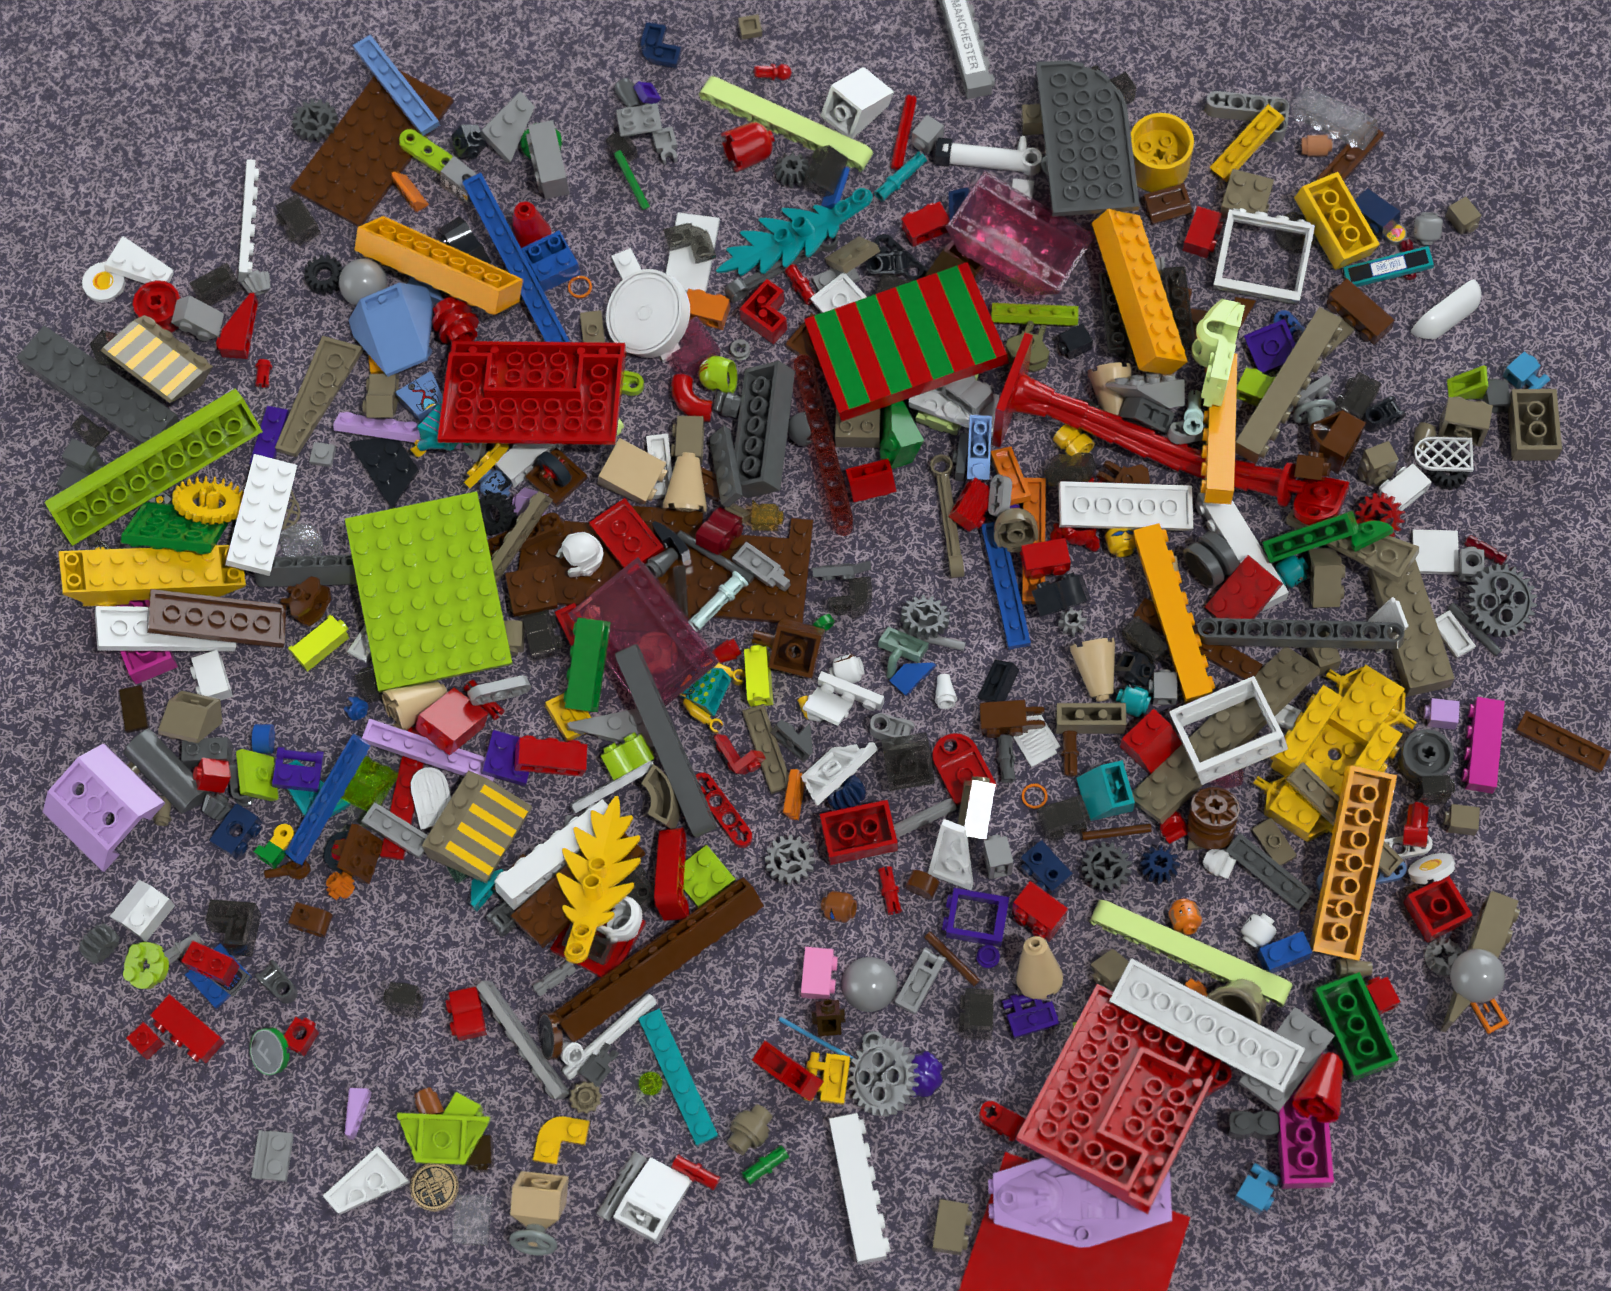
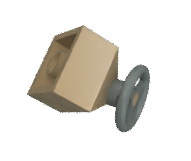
(537, 1204)

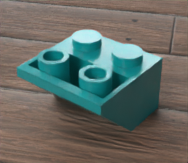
(1106, 791)

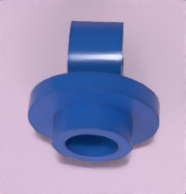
(358, 709)

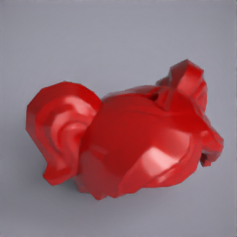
(1077, 536)

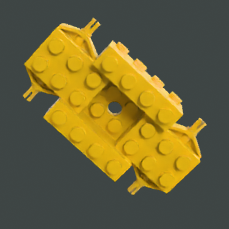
(1353, 722)

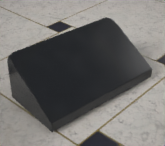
(998, 681)

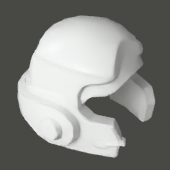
(581, 551)
(625, 923)

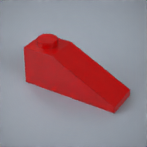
(238, 331)

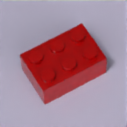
(858, 832)

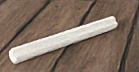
(613, 1032)

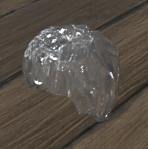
(301, 541)

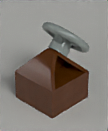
(1332, 434)

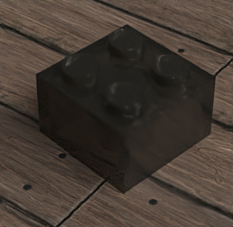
(908, 761)

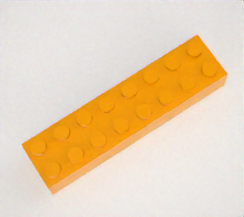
(438, 265)
(1139, 292)
(1352, 862)

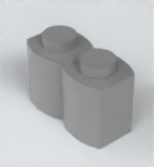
(969, 394)

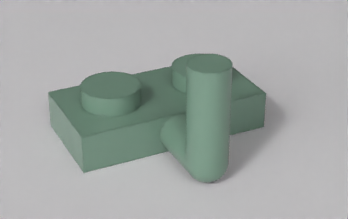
(901, 645)

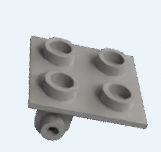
(639, 119)

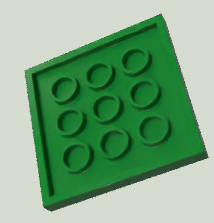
(164, 527)

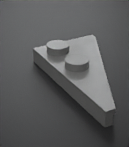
(613, 726)

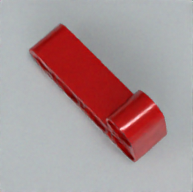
(670, 875)

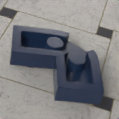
(655, 50)

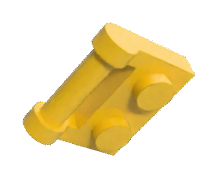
(481, 467)

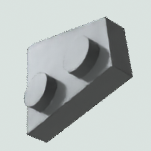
(847, 570)

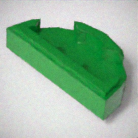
(1369, 533)

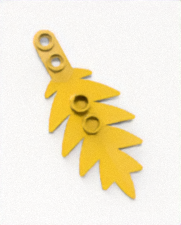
(596, 877)

